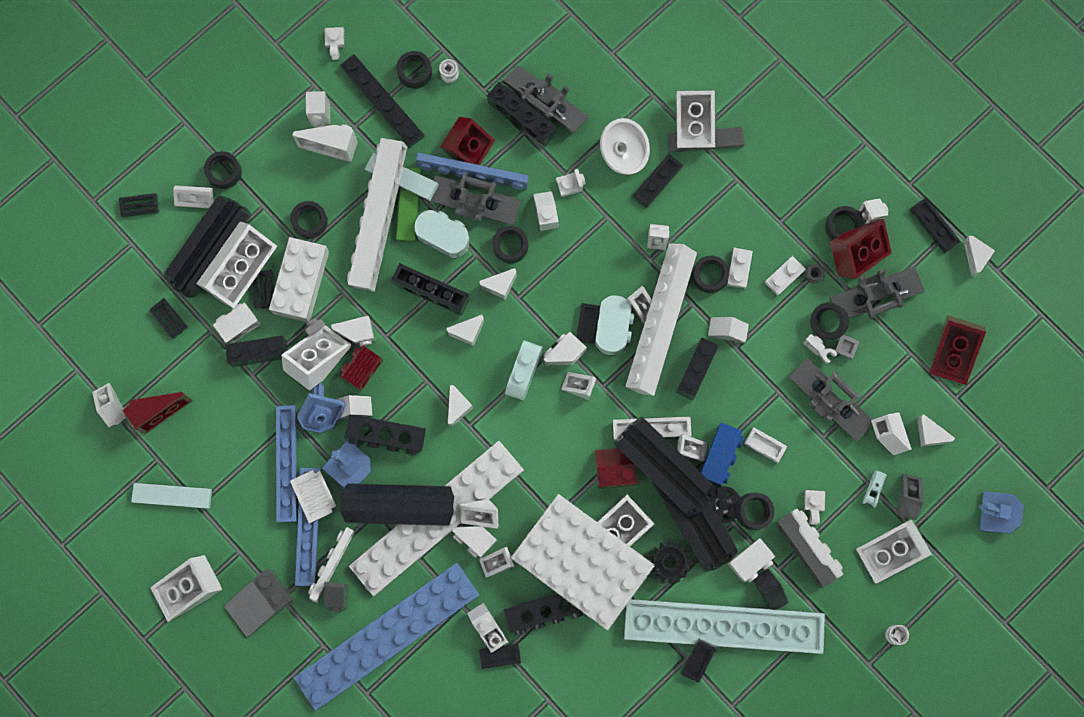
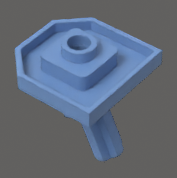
(319, 412)
(348, 465)
(1000, 513)

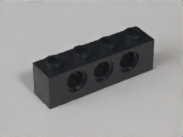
(521, 114)
(430, 289)
(415, 434)
(514, 613)

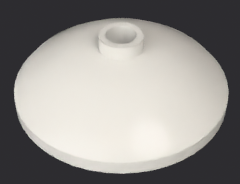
(632, 146)

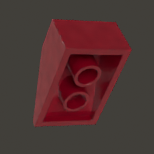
(860, 249)
(957, 350)
(152, 411)

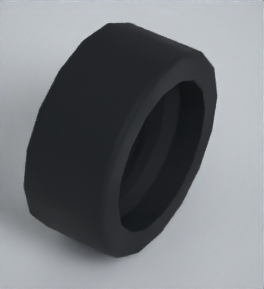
(411, 56)
(219, 156)
(303, 206)
(846, 210)
(510, 230)
(710, 260)
(815, 318)
(768, 511)

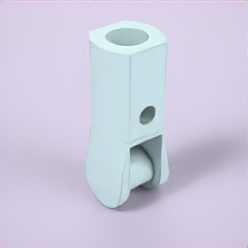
(875, 485)

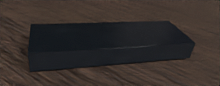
(658, 181)
(935, 225)

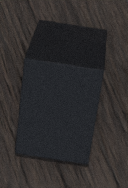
(770, 590)

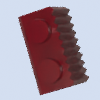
(361, 367)

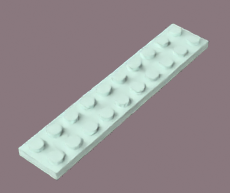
(725, 626)

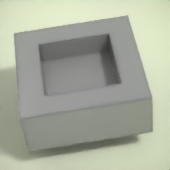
(314, 325)
(846, 347)

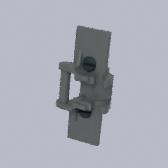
(546, 98)
(473, 206)
(878, 287)
(827, 404)

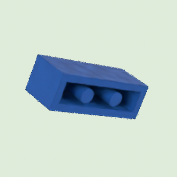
(722, 454)

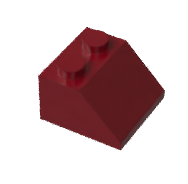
(467, 141)
(614, 469)

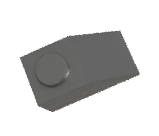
(910, 497)
(335, 596)

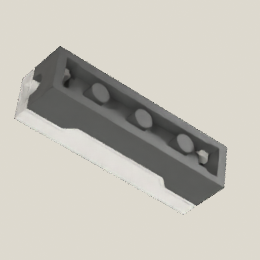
(809, 548)

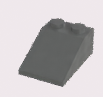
(259, 602)

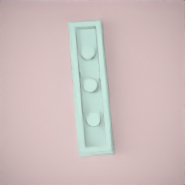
(411, 181)
(171, 495)

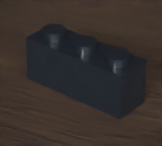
(256, 351)
(697, 368)

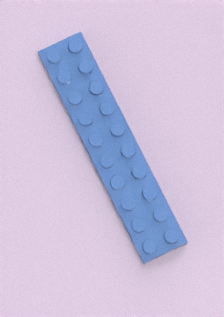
(386, 636)

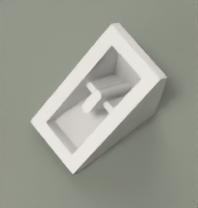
(977, 254)
(499, 284)
(640, 303)
(728, 329)
(467, 330)
(579, 385)
(356, 406)
(458, 406)
(931, 433)
(692, 448)
(480, 514)
(496, 562)

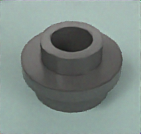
(814, 268)

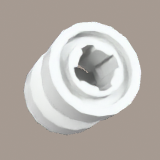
(449, 75)
(900, 633)

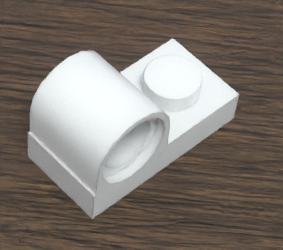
(658, 237)

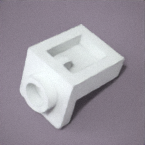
(570, 183)

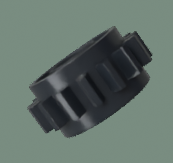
(680, 562)

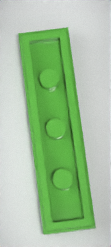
(407, 213)

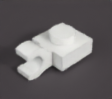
(334, 40)
(816, 345)
(814, 502)

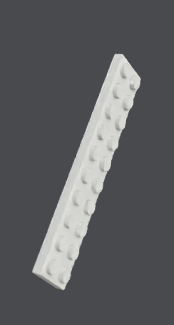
(410, 542)

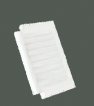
(313, 495)

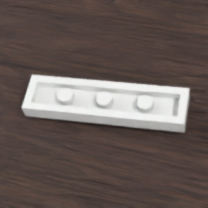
(667, 427)
(334, 557)

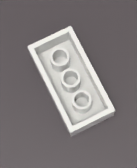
(237, 264)
(299, 280)
(626, 521)

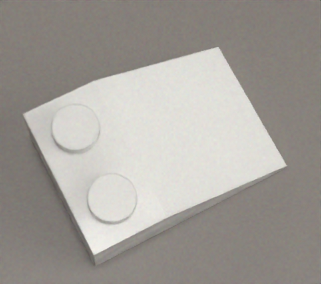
(695, 119)
(328, 140)
(314, 357)
(893, 551)
(186, 587)

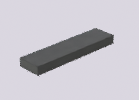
(723, 139)

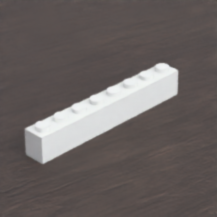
(377, 214)
(661, 319)

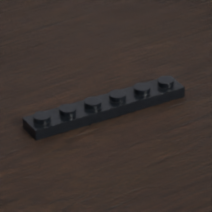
(382, 100)

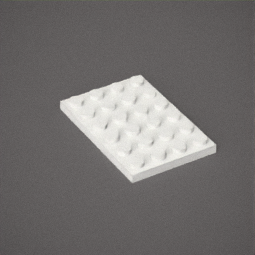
(582, 562)

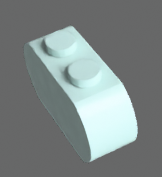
(442, 233)
(613, 325)
(523, 370)

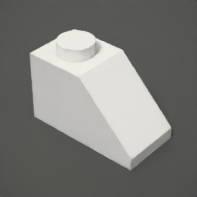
(873, 210)
(546, 211)
(357, 331)
(108, 405)

